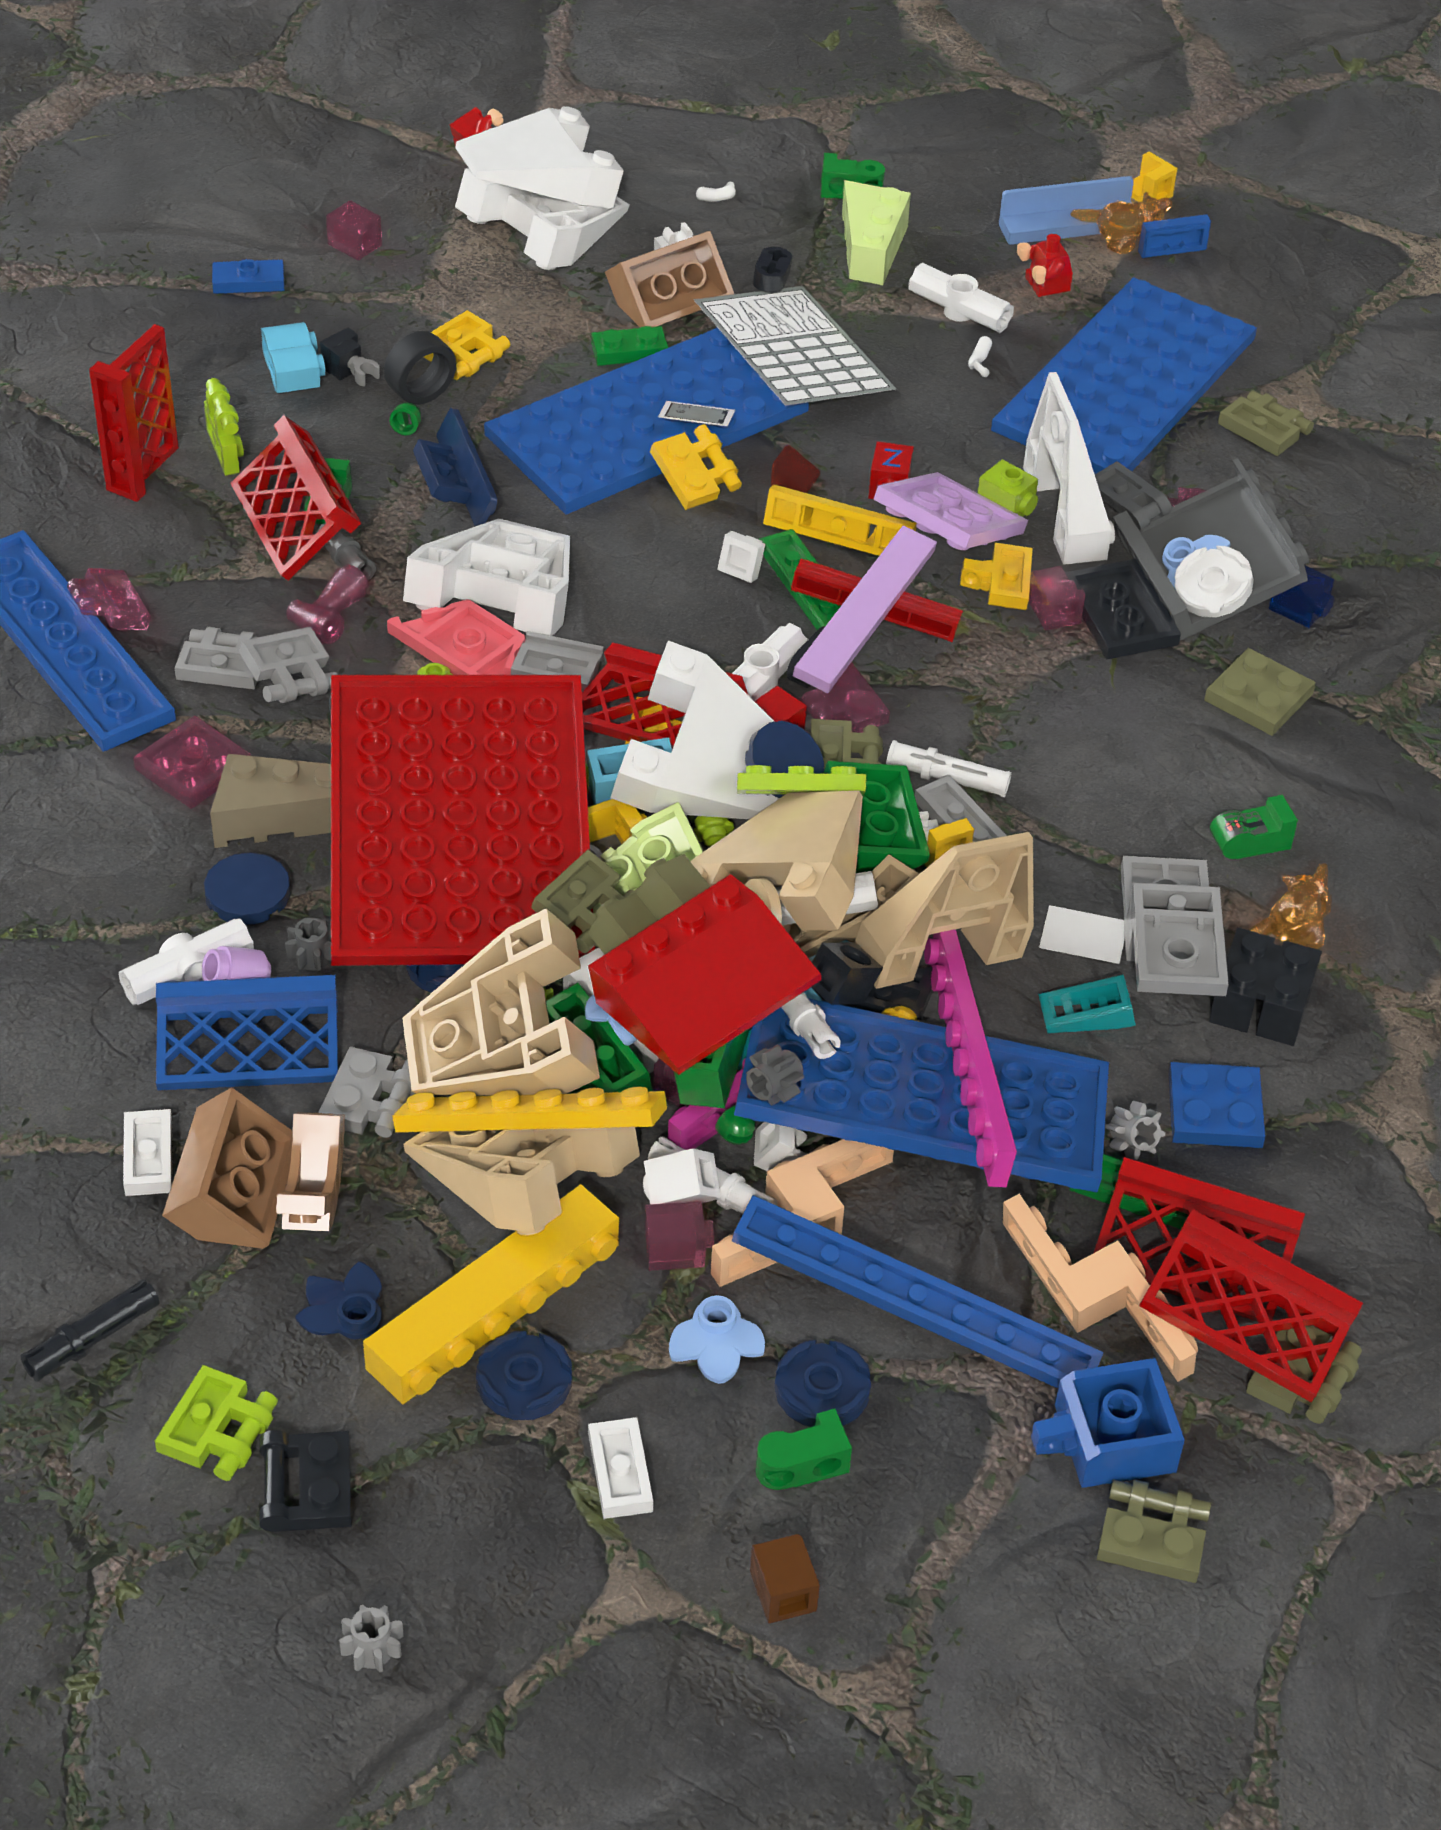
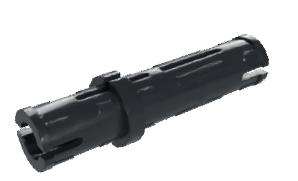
(74, 1339)

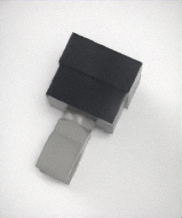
(344, 358)

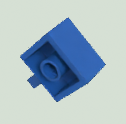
(1113, 1424)

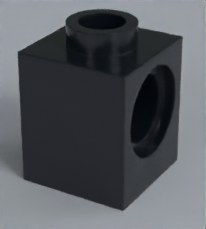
(845, 973)

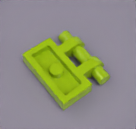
(222, 425)
(203, 1415)

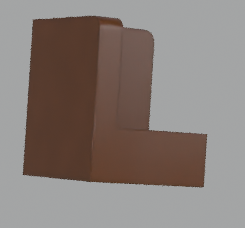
(784, 1578)

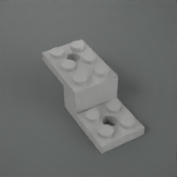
(1173, 926)

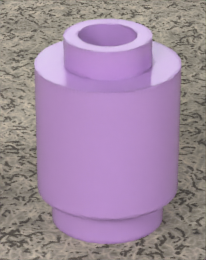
(235, 963)

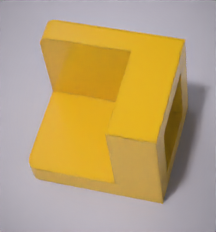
(1155, 177)

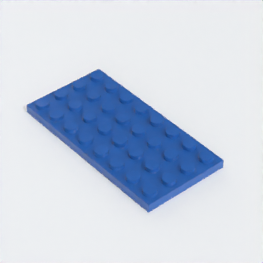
(1134, 372)
(602, 431)
(899, 1092)

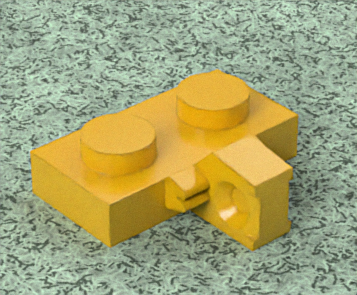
(1004, 576)

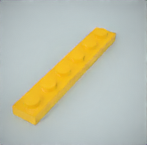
(539, 1111)

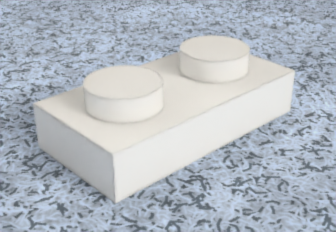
(147, 1152)
(620, 1468)

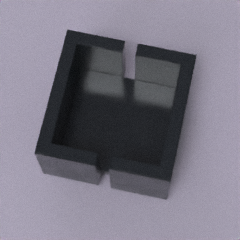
(1270, 973)

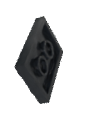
(1124, 609)

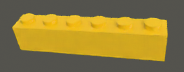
(489, 1297)

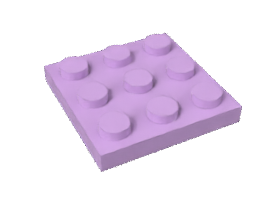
(950, 510)

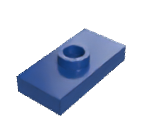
(1174, 236)
(248, 276)

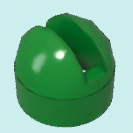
(399, 418)
(734, 1128)

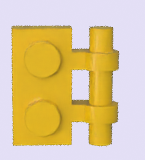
(465, 334)
(687, 473)

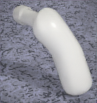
(715, 195)
(979, 355)

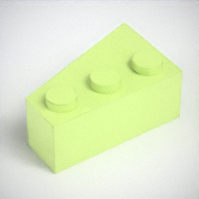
(874, 229)

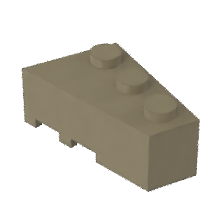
(270, 798)

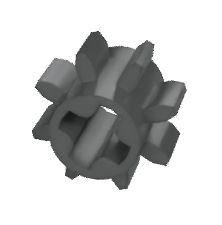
(309, 943)
(774, 1075)

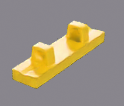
(831, 520)

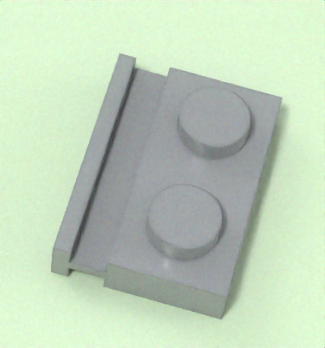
(557, 656)

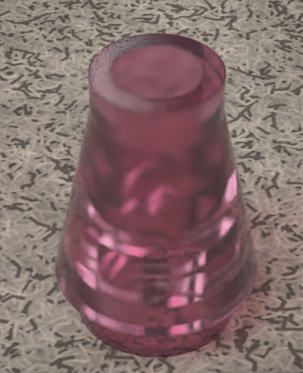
(343, 588)
(323, 620)

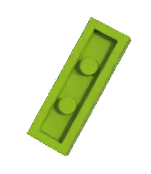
(760, 780)

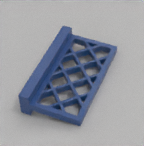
(240, 1000)

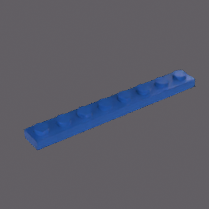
(911, 1293)

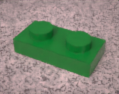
(627, 344)

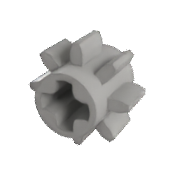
(1135, 1130)
(384, 1637)

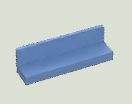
(1046, 210)

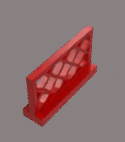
(120, 413)
(312, 480)
(636, 672)
(1183, 1194)
(1264, 1280)

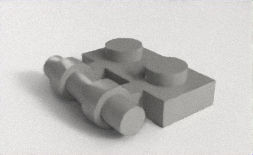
(285, 654)
(215, 659)
(359, 1086)

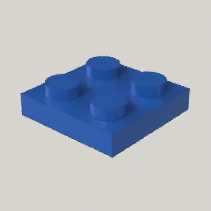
(1216, 1105)

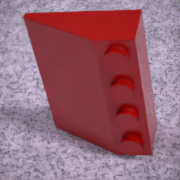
(702, 974)

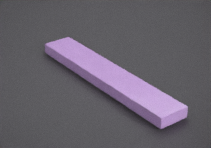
(864, 609)

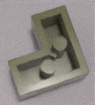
(664, 890)

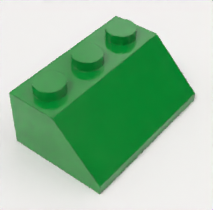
(888, 817)

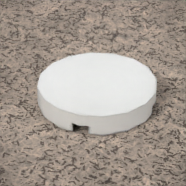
(1214, 581)

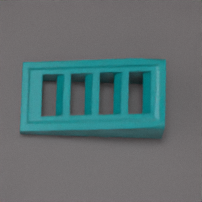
(1102, 1018)

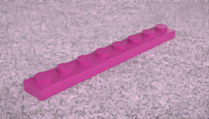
(971, 1058)

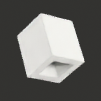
(681, 1178)

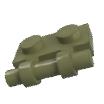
(1265, 422)
(838, 741)
(577, 892)
(1329, 1396)
(1152, 1543)

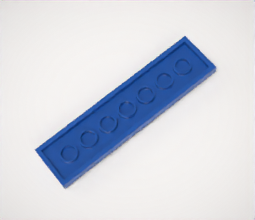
(75, 649)

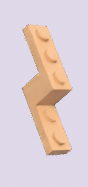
(805, 1190)
(1097, 1285)

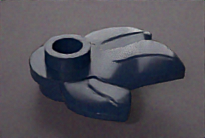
(337, 1303)

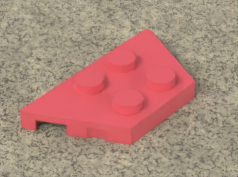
(461, 638)

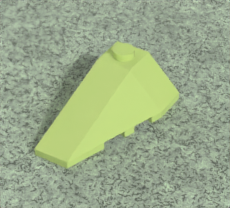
(653, 838)

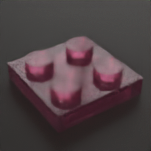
(188, 761)

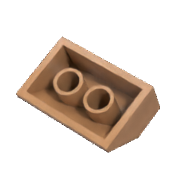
(667, 280)
(230, 1173)

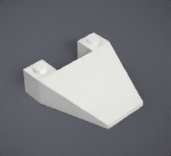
(545, 158)
(555, 228)
(1061, 461)
(496, 567)
(708, 746)

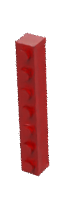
(908, 611)

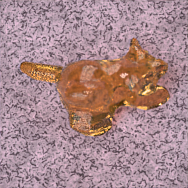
(1122, 220)
(1300, 910)

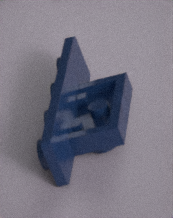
(455, 469)

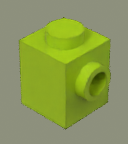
(1010, 488)

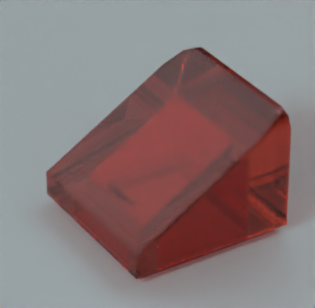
(793, 471)

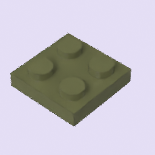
(1260, 691)

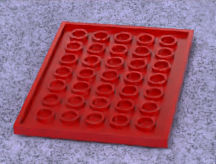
(449, 810)

